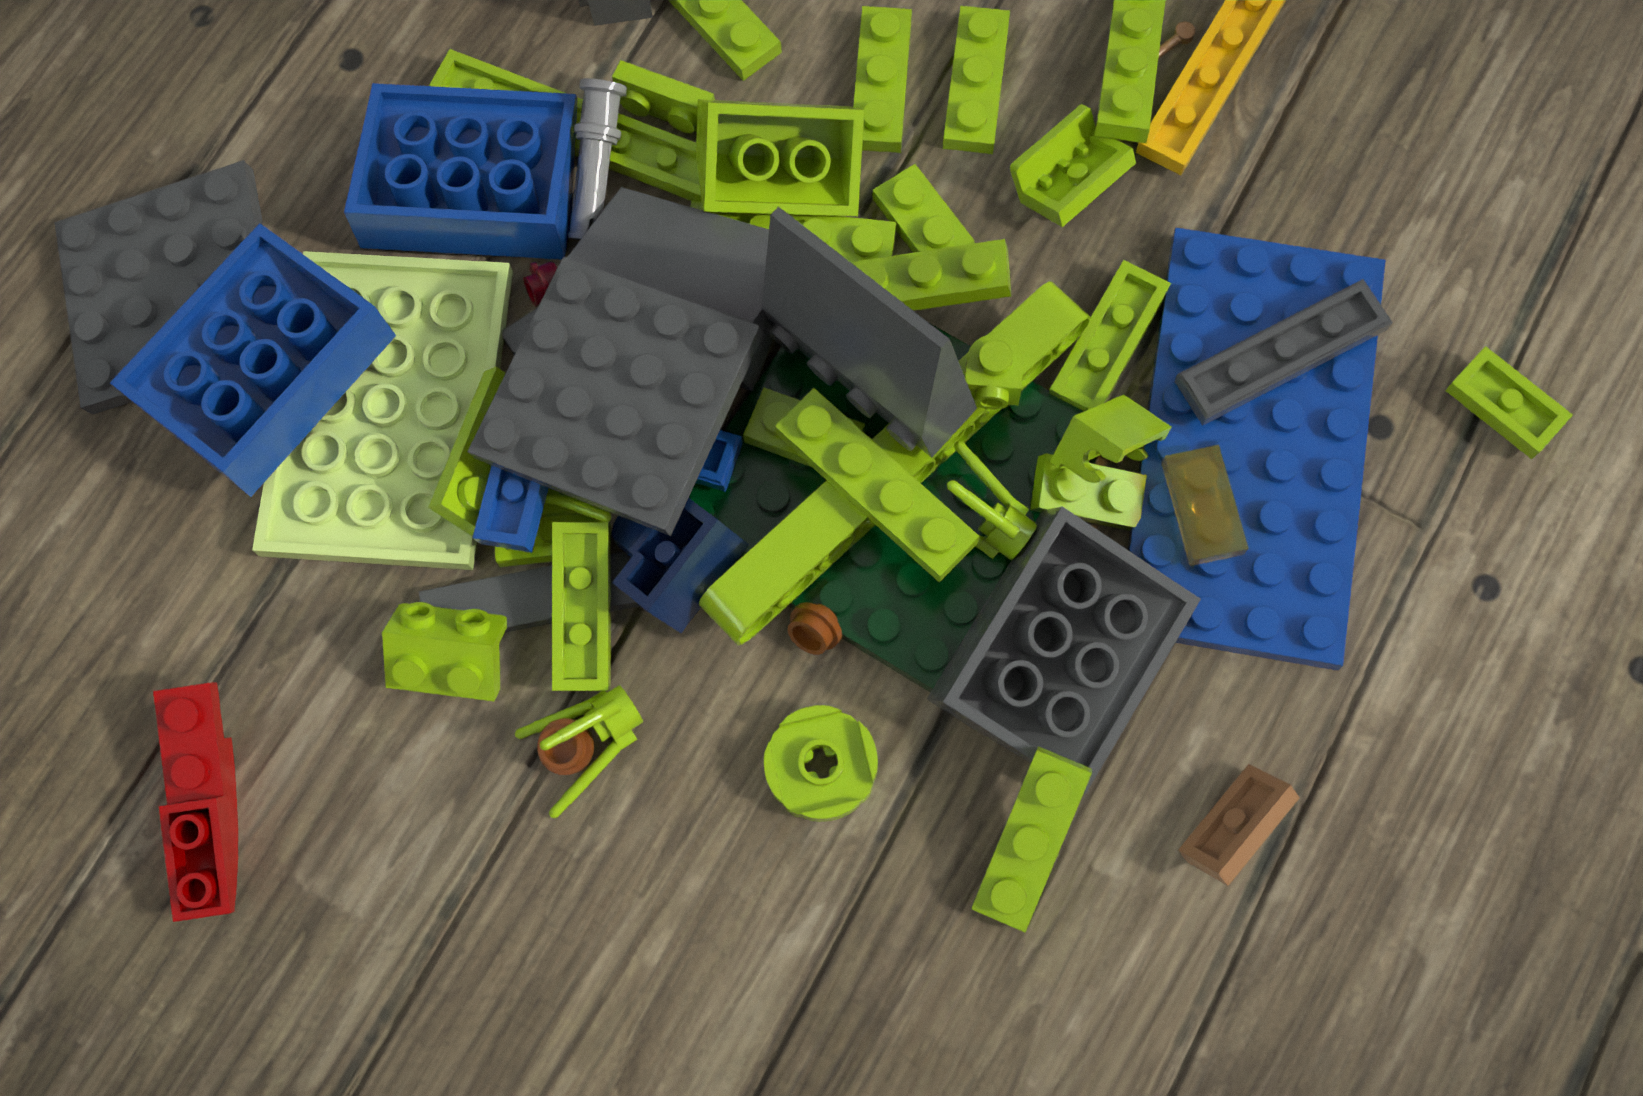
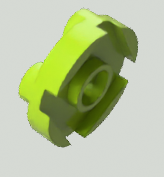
(838, 736)

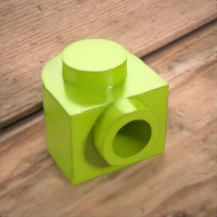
(995, 371)

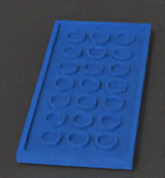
(1287, 454)

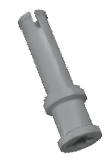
(597, 135)

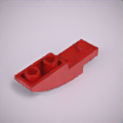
(201, 804)

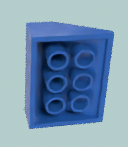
(464, 171)
(255, 358)

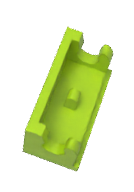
(1110, 431)

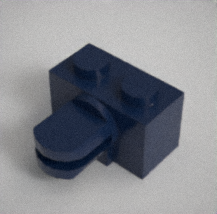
(675, 571)

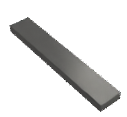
(519, 596)

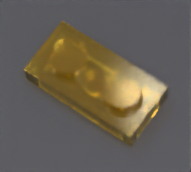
(1204, 505)

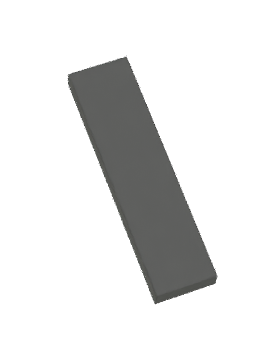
(1282, 352)

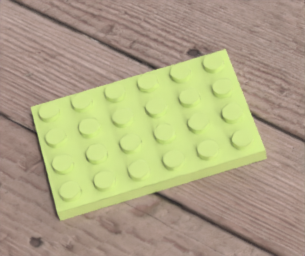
(375, 458)

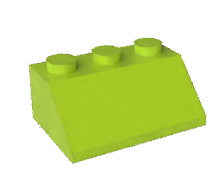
(779, 156)

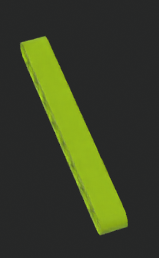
(830, 524)

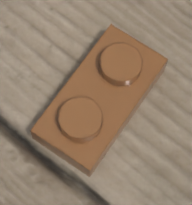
(1238, 824)

